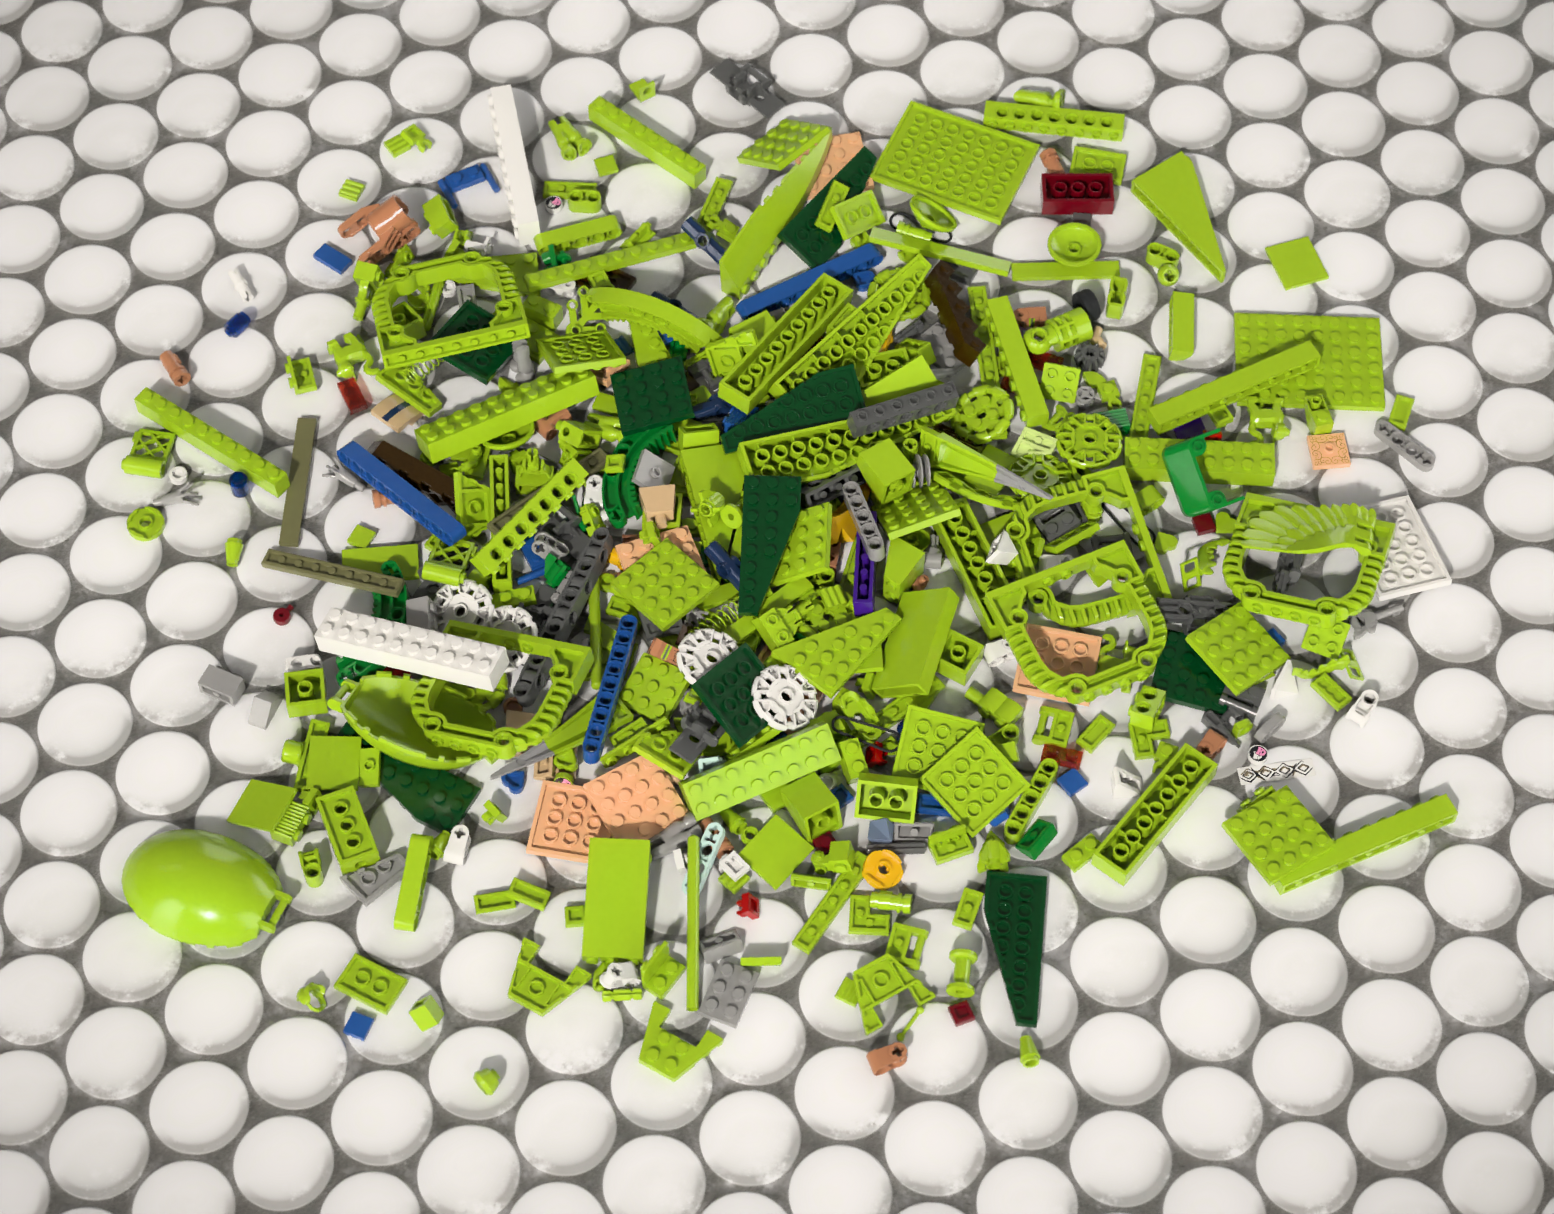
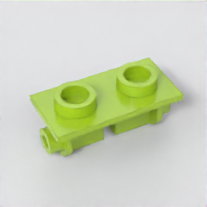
(640, 236)
(402, 258)
(591, 514)

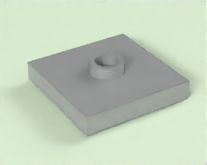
(652, 470)

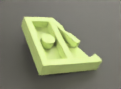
(1033, 442)

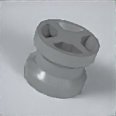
(1081, 395)

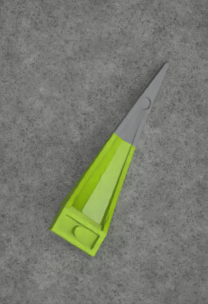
(951, 455)
(565, 737)

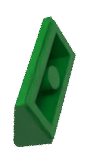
(1036, 839)

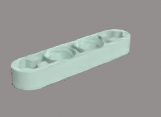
(707, 860)

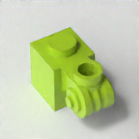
(839, 859)

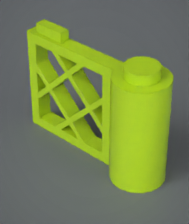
(146, 463)
(444, 570)

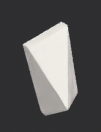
(1285, 683)

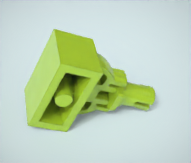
(368, 278)
(533, 474)
(778, 626)

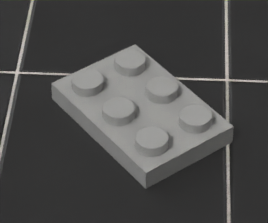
(942, 348)
(728, 993)

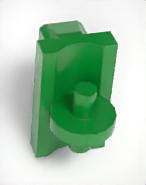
(554, 257)

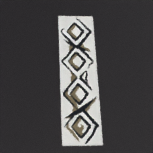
(1276, 771)

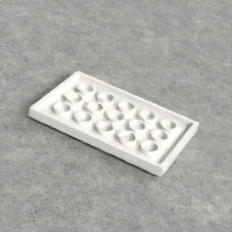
(1413, 559)

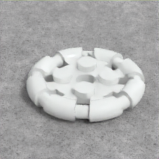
(453, 602)
(520, 617)
(701, 651)
(775, 702)

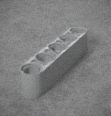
(863, 521)

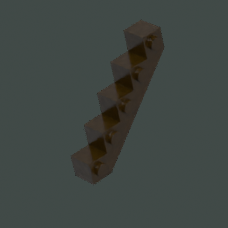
(952, 314)
(417, 473)

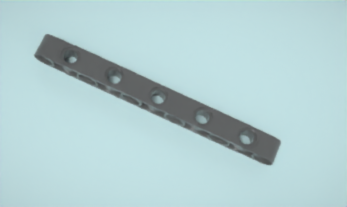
(565, 613)

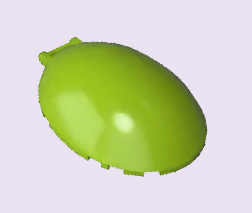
(383, 717)
(202, 888)

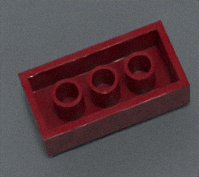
(1077, 193)

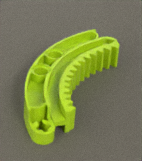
(655, 313)

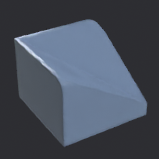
(880, 831)

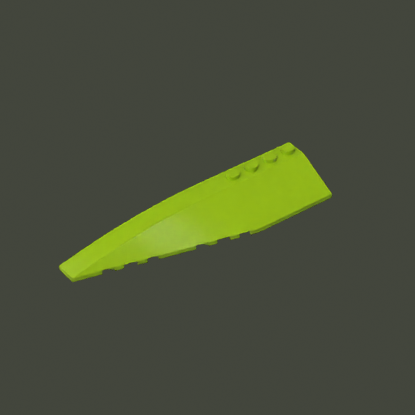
(758, 236)
(861, 333)
(821, 449)

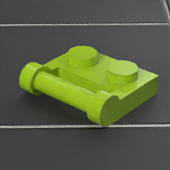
(1059, 730)
(899, 944)

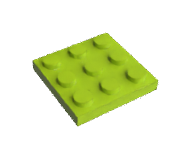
(654, 688)

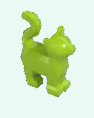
(351, 354)
(1266, 418)
(1107, 661)

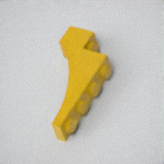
(842, 526)

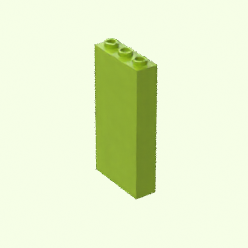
(916, 643)
(616, 900)

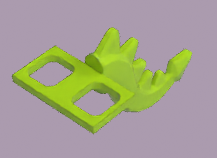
(1202, 563)
(1333, 664)

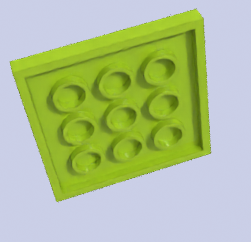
(783, 144)
(580, 352)
(916, 510)
(807, 547)
(665, 584)
(1237, 649)
(926, 739)
(974, 782)
(1278, 835)

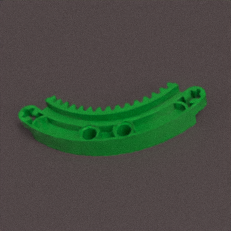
(618, 491)
(385, 608)

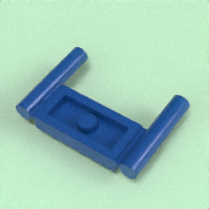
(465, 179)
(534, 561)

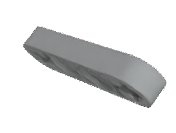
(1401, 448)

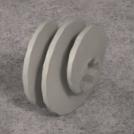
(922, 468)

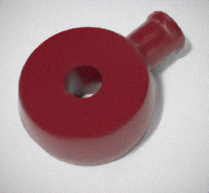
(282, 615)

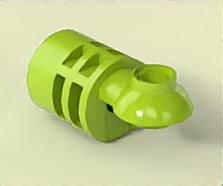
(1061, 332)

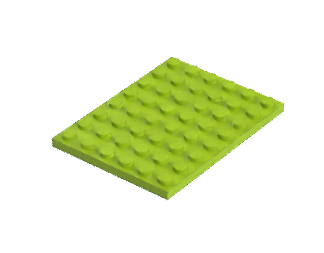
(955, 162)
(1349, 363)

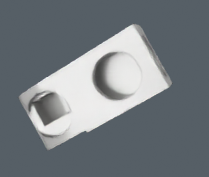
(563, 291)
(303, 662)

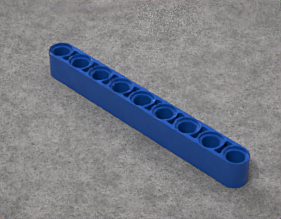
(792, 289)
(401, 493)
(610, 689)

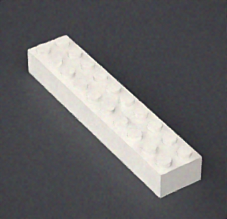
(514, 164)
(412, 649)

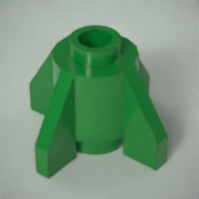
(555, 571)

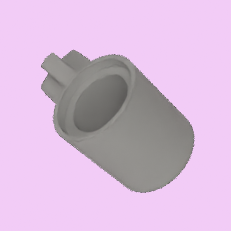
(933, 554)

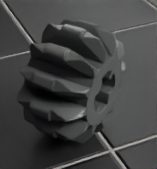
(1089, 357)

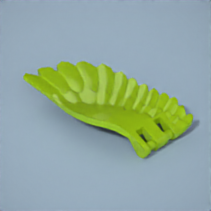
(1312, 529)

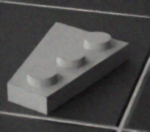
(375, 880)

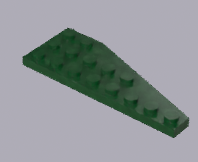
(811, 242)
(816, 402)
(768, 521)
(429, 795)
(1016, 925)

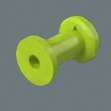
(733, 513)
(963, 960)

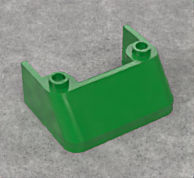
(1187, 477)

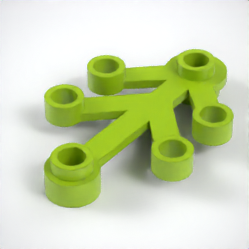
(587, 313)

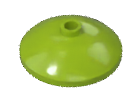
(932, 215)
(1074, 244)
(511, 439)

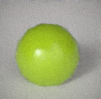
(1168, 275)

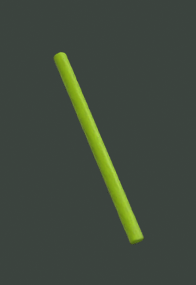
(595, 636)
(692, 997)

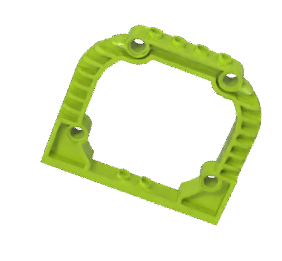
(401, 350)
(1115, 489)
(1111, 563)
(1322, 611)
(567, 675)

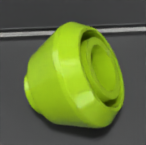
(486, 1080)

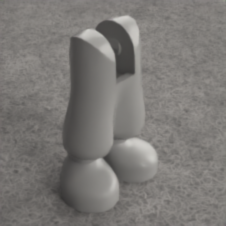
(522, 362)
(674, 836)

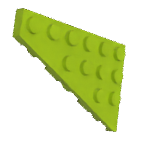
(838, 652)

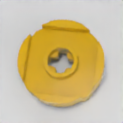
(893, 867)

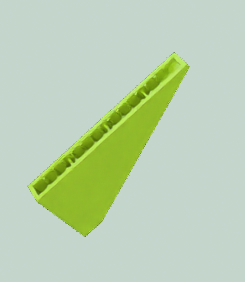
(1176, 200)
(904, 380)
(713, 471)

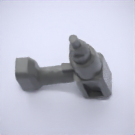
(703, 368)
(1219, 724)

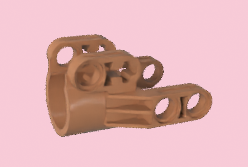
(388, 223)

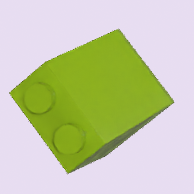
(761, 323)
(886, 471)
(902, 569)
(812, 806)

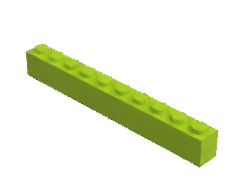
(1233, 387)
(212, 442)
(1374, 839)

